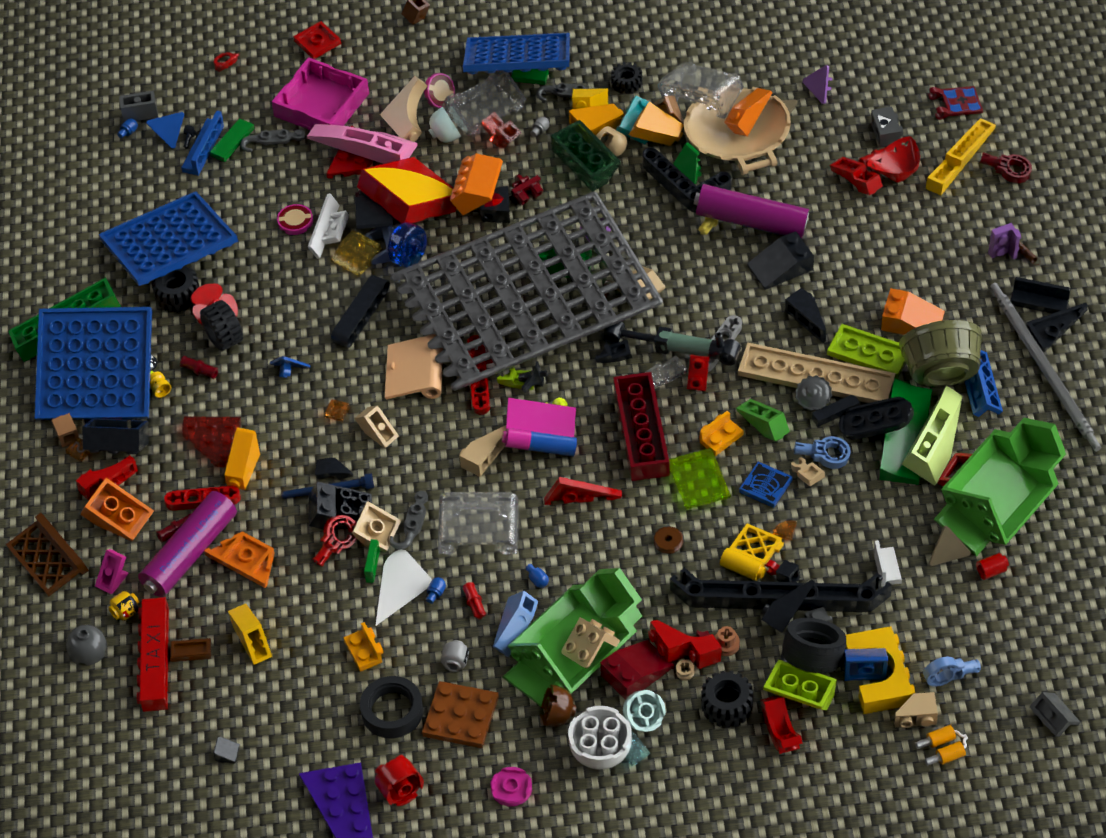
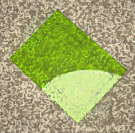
(699, 478)

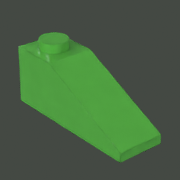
(765, 419)

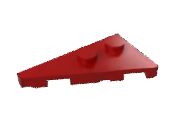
(578, 491)

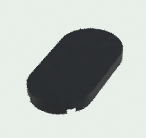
(876, 418)

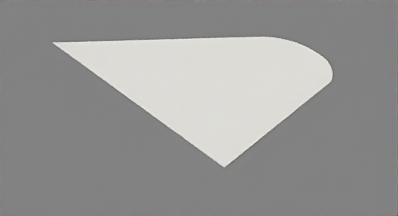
(400, 583)

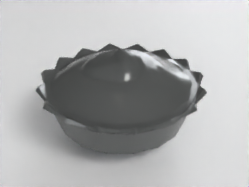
(813, 393)

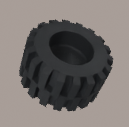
(177, 298)
(221, 325)
(730, 685)

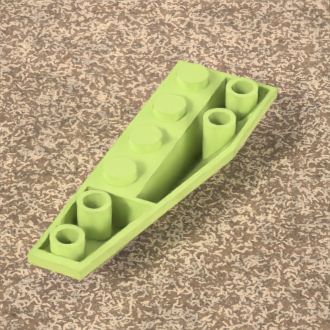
(936, 439)

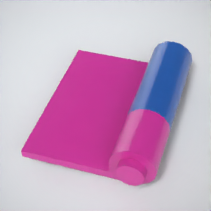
(540, 427)

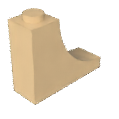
(402, 111)

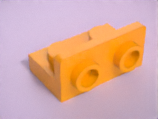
(720, 433)
(364, 648)

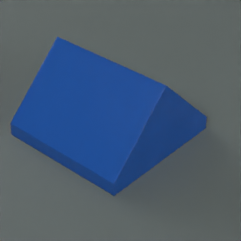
(865, 664)

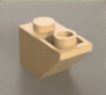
(917, 711)

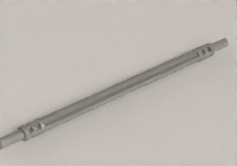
(1046, 368)

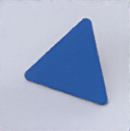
(167, 127)
(286, 364)

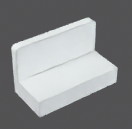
(887, 564)

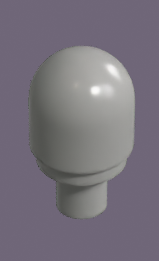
(540, 126)

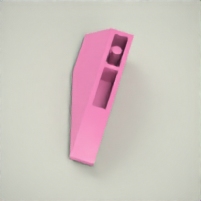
(368, 144)

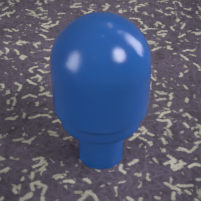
(127, 128)
(537, 576)
(435, 589)

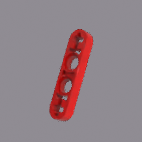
(201, 493)

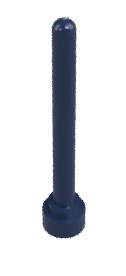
(366, 482)

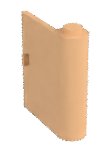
(413, 369)

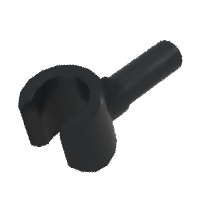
(190, 132)

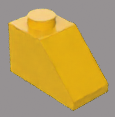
(589, 97)

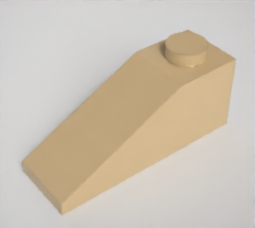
(482, 452)

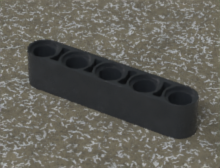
(360, 311)

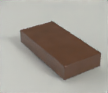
(190, 650)

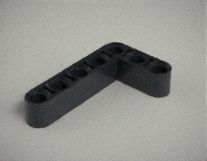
(676, 182)

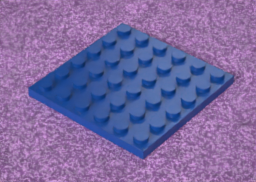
(517, 53)
(168, 238)
(93, 363)

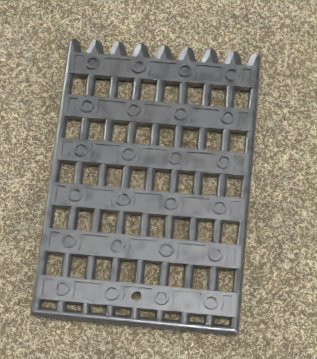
(540, 279)

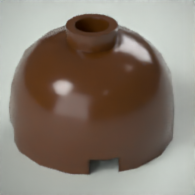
(557, 707)

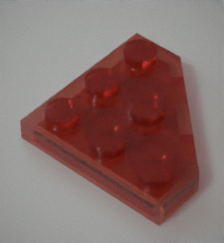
(212, 436)

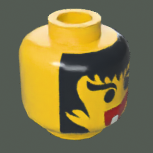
(123, 605)

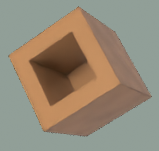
(65, 429)

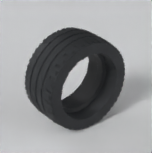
(814, 645)

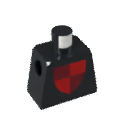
(498, 208)

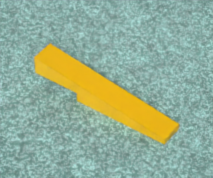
(959, 156)

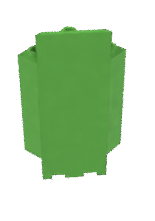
(1002, 484)
(603, 597)

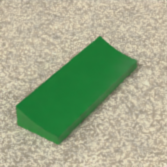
(95, 296)
(899, 442)

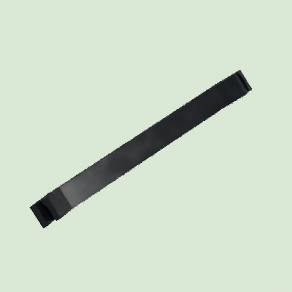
(738, 594)

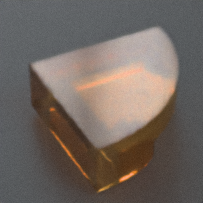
(785, 529)

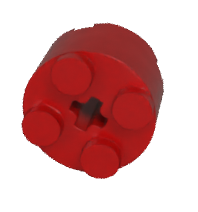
(398, 781)

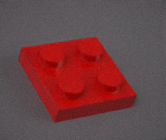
(317, 40)

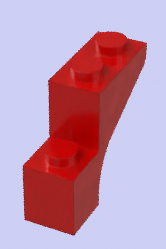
(676, 645)

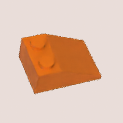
(907, 311)
(116, 510)

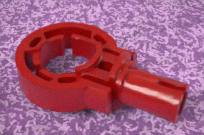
(329, 537)

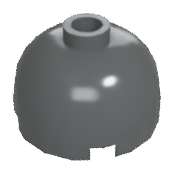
(86, 645)

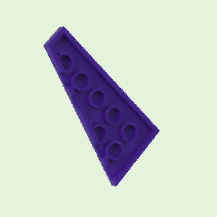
(341, 799)

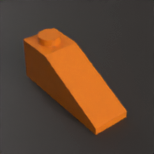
(746, 112)

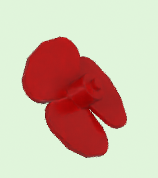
(208, 295)

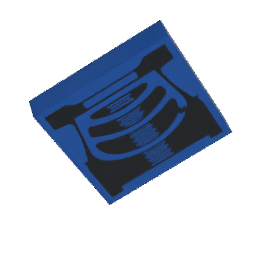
(765, 484)

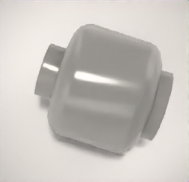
(454, 655)

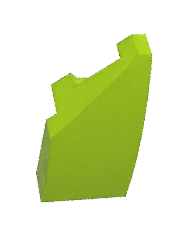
(512, 380)

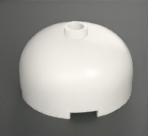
(598, 737)

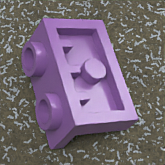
(1004, 240)

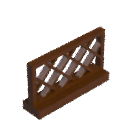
(57, 542)

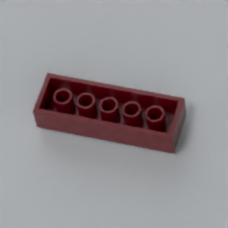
(641, 426)

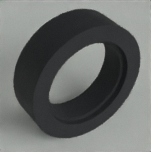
(396, 728)

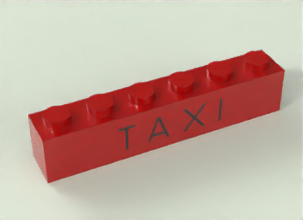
(154, 654)

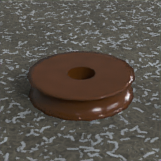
(668, 546)

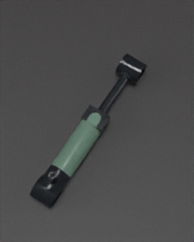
(667, 341)

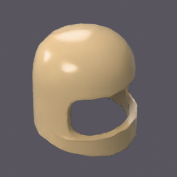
(616, 141)

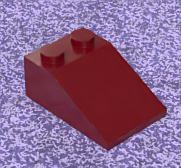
(634, 668)

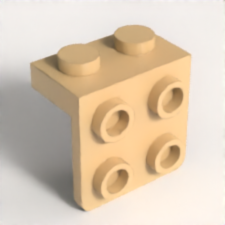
(586, 641)

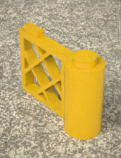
(744, 561)

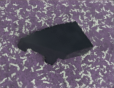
(615, 352)
(331, 467)

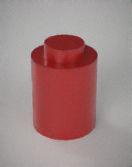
(992, 566)

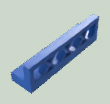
(203, 144)
(983, 390)

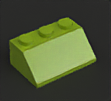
(801, 686)

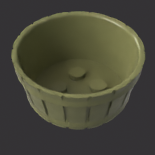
(942, 352)

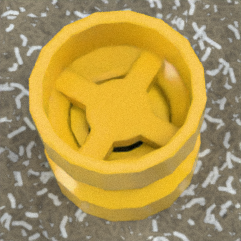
(159, 385)

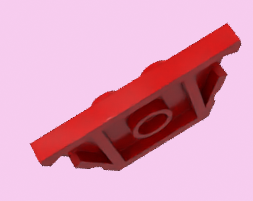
(347, 164)

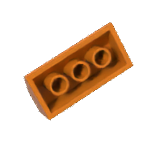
(475, 182)

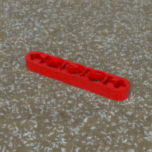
(482, 383)

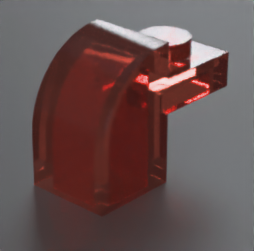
(501, 133)

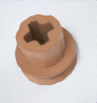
(729, 636)

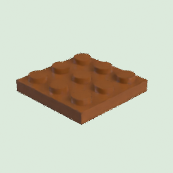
(460, 714)

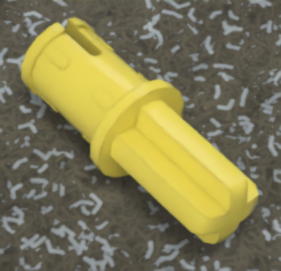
(707, 225)

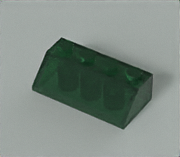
(585, 155)

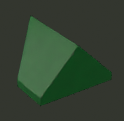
(688, 162)

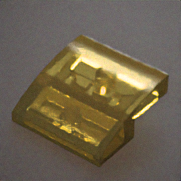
(355, 253)

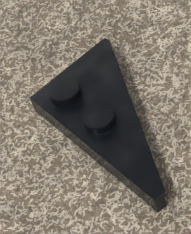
(1051, 327)

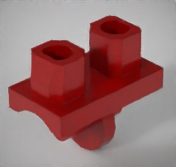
(698, 372)

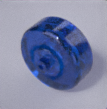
(407, 244)

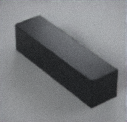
(834, 410)

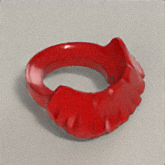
(219, 66)

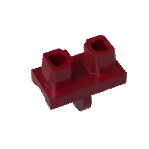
(524, 185)

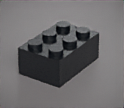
(115, 435)

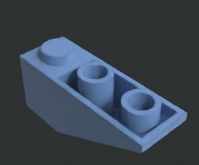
(515, 619)

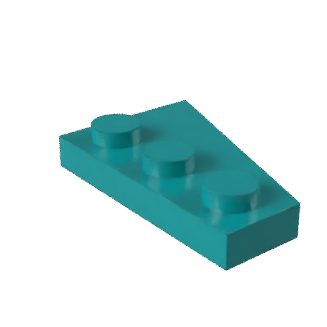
(629, 119)

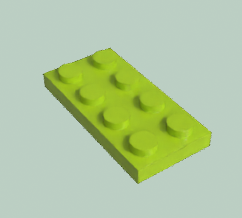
(866, 350)

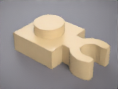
(808, 473)

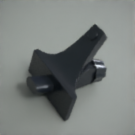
(533, 377)

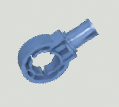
(819, 454)
(952, 670)

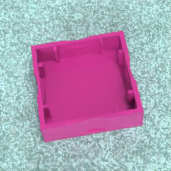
(320, 96)

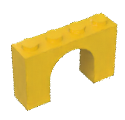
(896, 689)

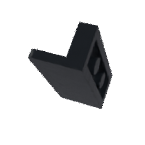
(1039, 295)

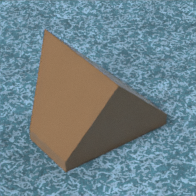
(670, 106)

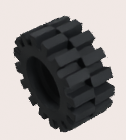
(626, 70)

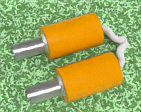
(941, 737)

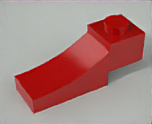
(857, 173)
(117, 473)

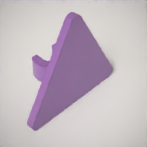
(818, 83)

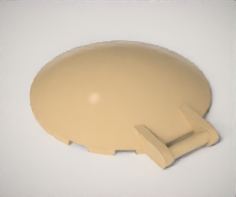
(716, 139)

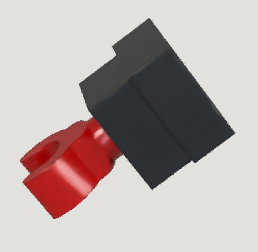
(785, 572)

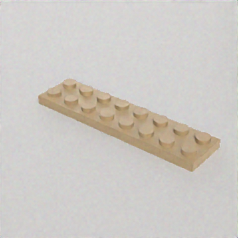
(791, 367)

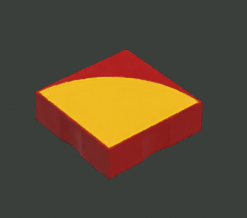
(407, 190)

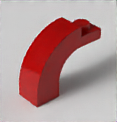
(779, 724)

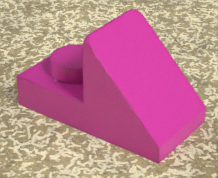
(111, 572)

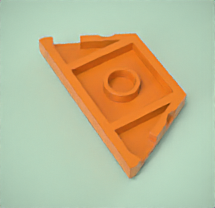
(245, 556)

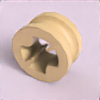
(685, 675)

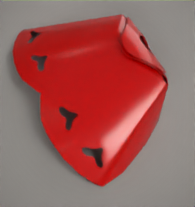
(898, 164)

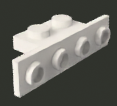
(328, 226)

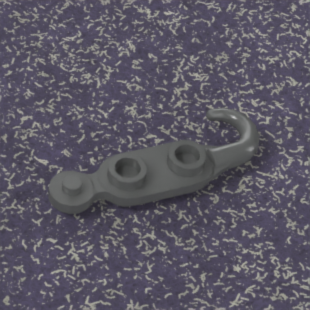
(561, 90)
(273, 137)
(413, 521)

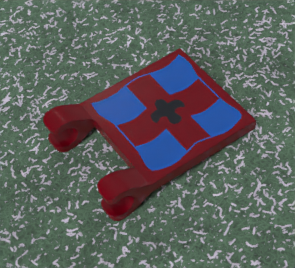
(957, 101)

